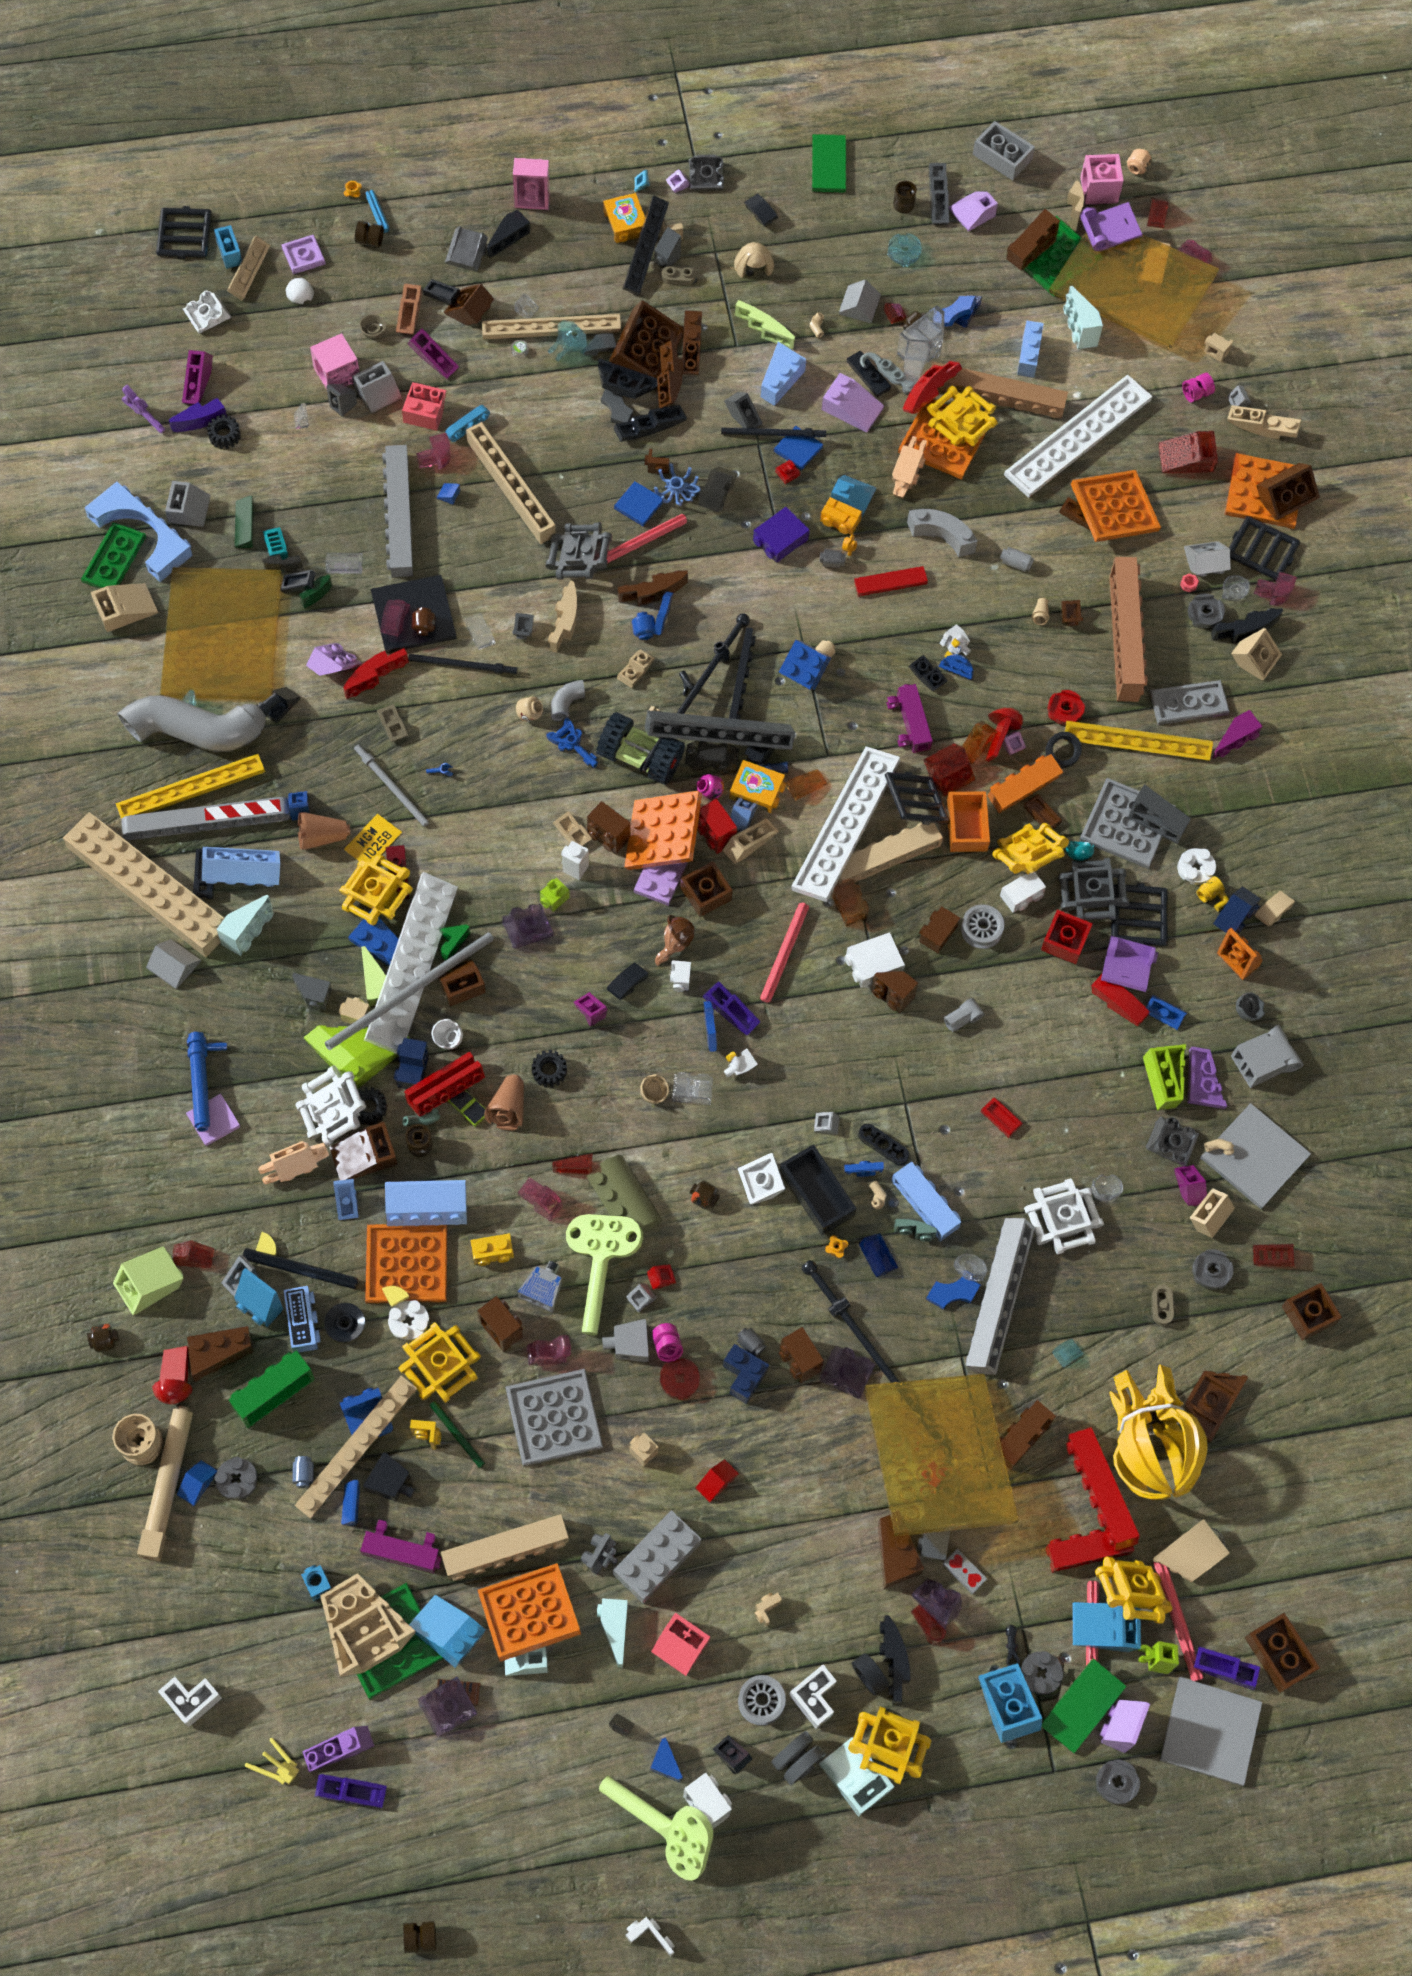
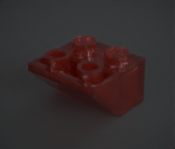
(950, 769)

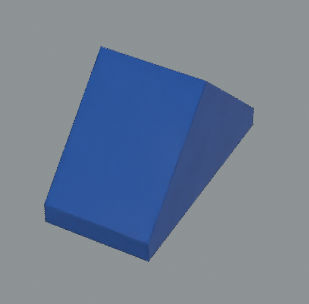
(298, 804)
(196, 1482)
(665, 1763)

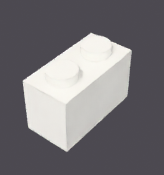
(1023, 891)

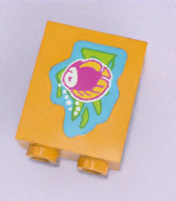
(624, 216)
(758, 785)

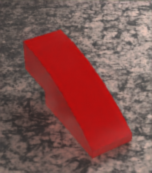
(1120, 1001)

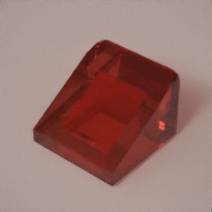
(894, 312)

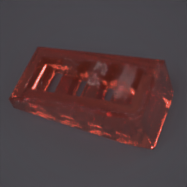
(574, 1165)
(1273, 1248)

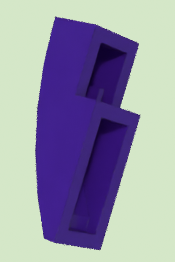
(197, 416)
(731, 1008)
(1227, 1668)
(350, 1791)

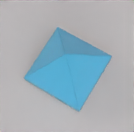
(642, 181)

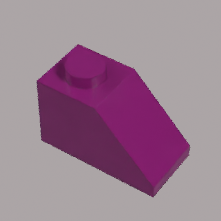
(1191, 1185)

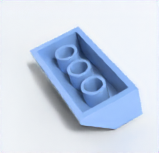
(240, 866)
(426, 1203)

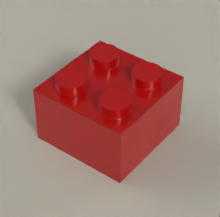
(715, 825)
(1066, 936)

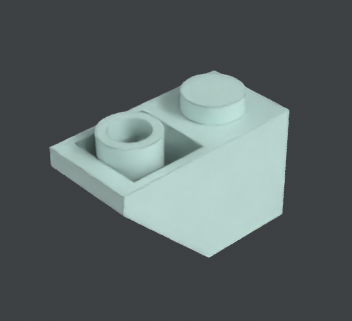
(528, 1663)

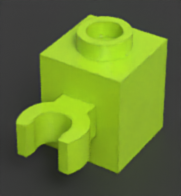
(554, 894)
(1161, 1657)

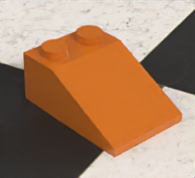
(1239, 954)

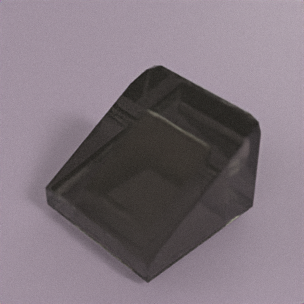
(621, 1725)

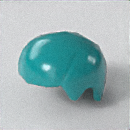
(1079, 850)

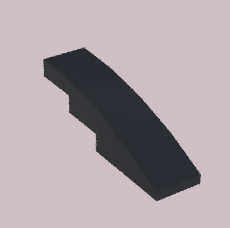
(653, 422)

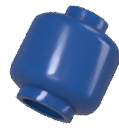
(643, 626)

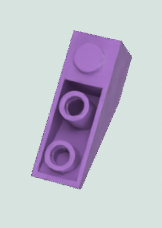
(338, 1748)

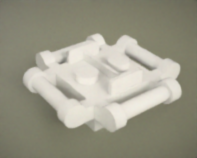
(332, 1107)
(1064, 1215)

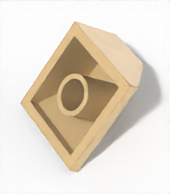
(1257, 654)

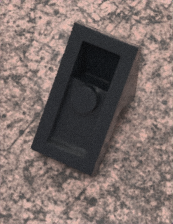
(288, 700)
(759, 755)
(732, 1754)

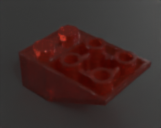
(1189, 453)

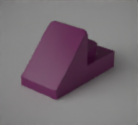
(591, 1008)

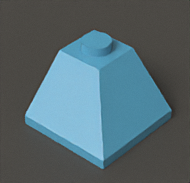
(853, 493)

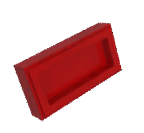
(1001, 1117)

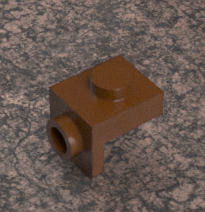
(656, 463)
(1071, 612)

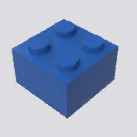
(805, 664)

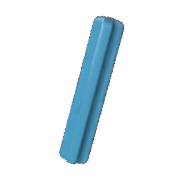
(377, 210)

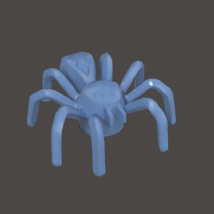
(677, 486)

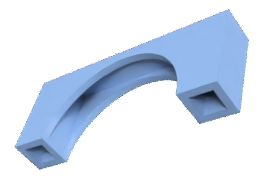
(120, 504)

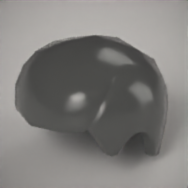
(1250, 1007)

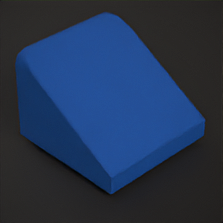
(449, 492)

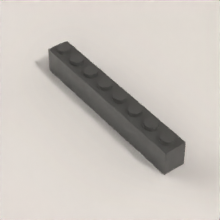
(719, 730)

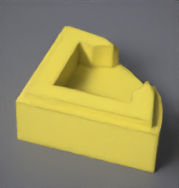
(266, 1244)
(395, 1295)

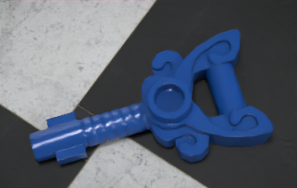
(571, 742)

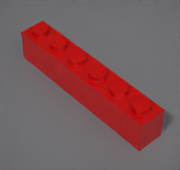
(1103, 1489)

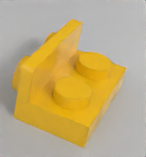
(492, 1249)
(426, 1429)

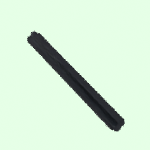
(300, 1268)

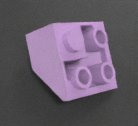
(974, 209)
(331, 659)

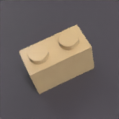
(1212, 1213)

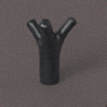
(686, 682)

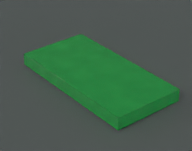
(828, 163)
(113, 556)
(1083, 1705)

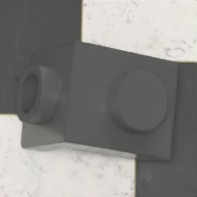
(523, 626)

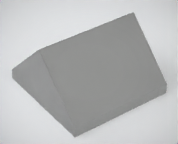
(860, 301)
(172, 963)

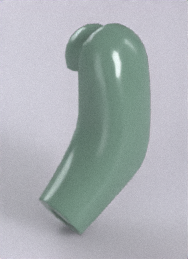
(432, 1117)

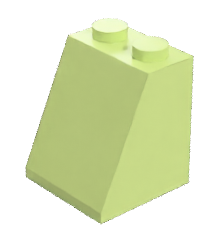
(147, 1279)

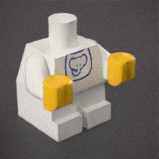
(956, 641)
(739, 1064)

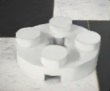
(1191, 874)
(398, 1315)

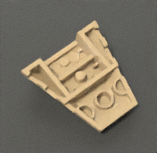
(362, 1626)

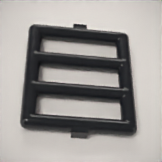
(204, 239)
(1263, 528)
(931, 792)
(1162, 908)

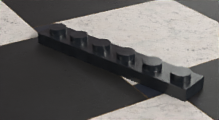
(645, 245)
(743, 672)

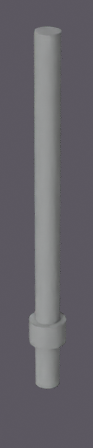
(369, 760)

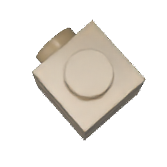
(353, 1010)
(643, 1449)

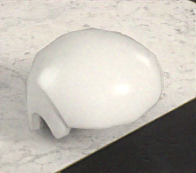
(299, 291)
(447, 1034)

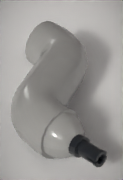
(195, 724)

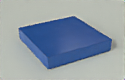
(798, 449)
(638, 503)

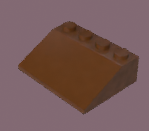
(642, 337)

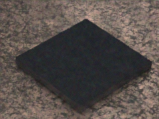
(418, 593)

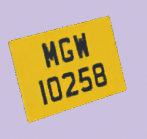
(372, 839)

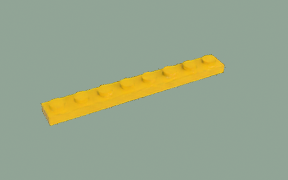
(1140, 740)
(191, 787)

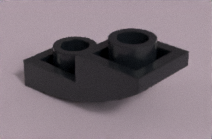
(761, 209)
(927, 673)
(627, 980)

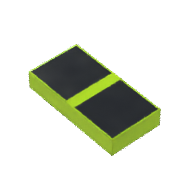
(468, 1107)

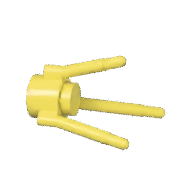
(286, 1771)

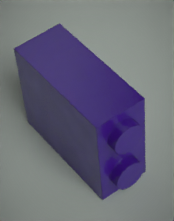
(780, 534)

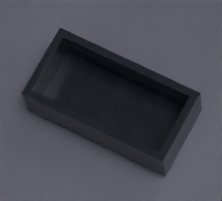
(817, 1189)

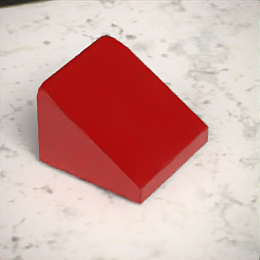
(661, 1276)

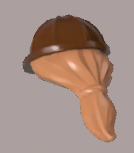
(677, 936)

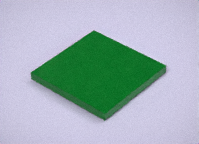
(1050, 262)
(410, 1660)

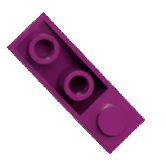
(1242, 729)

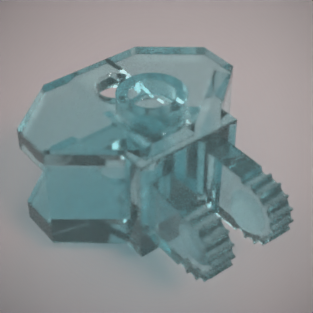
(567, 340)

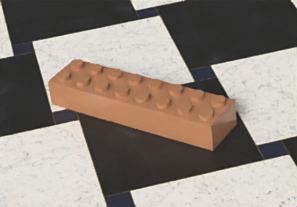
(1127, 629)

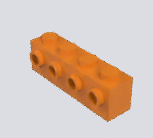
(1024, 783)

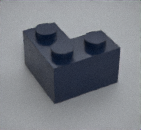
(1238, 908)
(413, 1062)
(749, 1372)

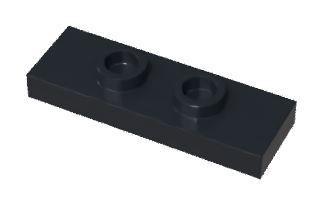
(869, 374)

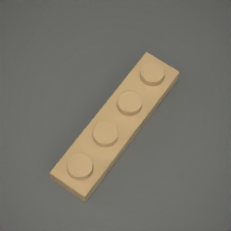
(248, 268)

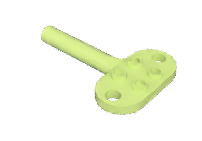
(602, 1239)
(686, 1840)

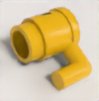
(1212, 889)

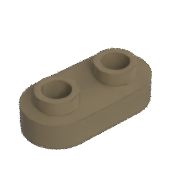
(679, 275)
(1162, 1306)

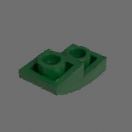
(321, 588)

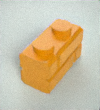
(840, 516)

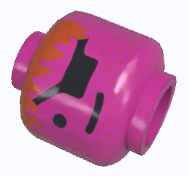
(710, 786)

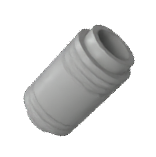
(1016, 559)

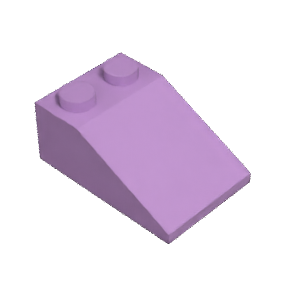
(851, 403)
(1124, 1724)

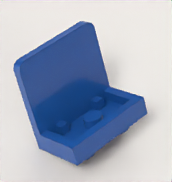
(359, 1407)

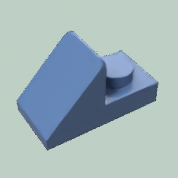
(346, 1199)

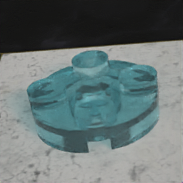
(902, 257)

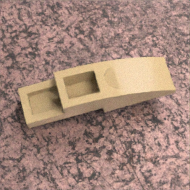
(1261, 424)
(566, 617)

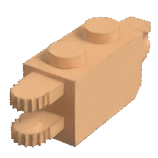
(907, 467)
(293, 1161)

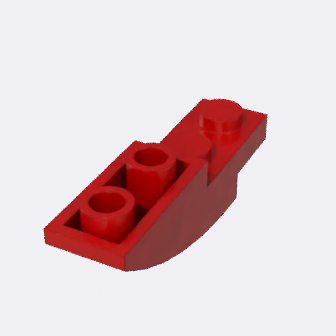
(926, 388)
(367, 674)

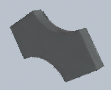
(618, 409)

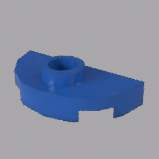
(959, 665)
(864, 1168)

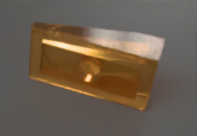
(805, 784)

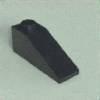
(511, 229)

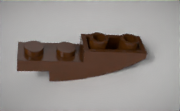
(691, 342)
(672, 373)
(653, 591)

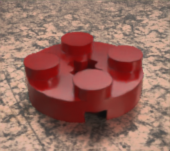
(1063, 698)

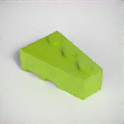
(1165, 1075)

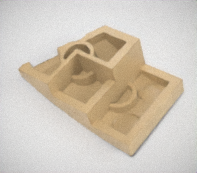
(1076, 199)
(1193, 1552)

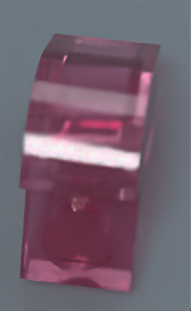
(438, 454)
(1279, 591)
(393, 617)
(542, 1197)
(549, 1352)

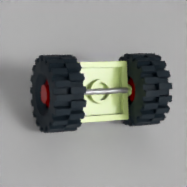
(633, 745)

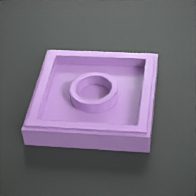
(303, 254)
(221, 1121)

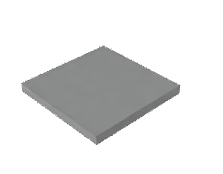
(1113, 830)
(1261, 1156)
(553, 1417)
(1211, 1731)

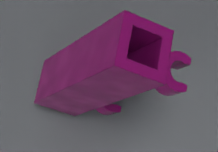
(913, 717)
(401, 1552)

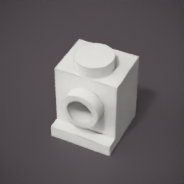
(680, 975)

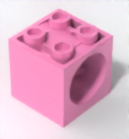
(1101, 179)
(334, 361)

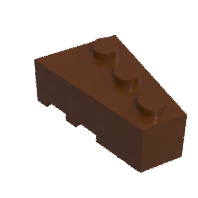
(216, 1349)

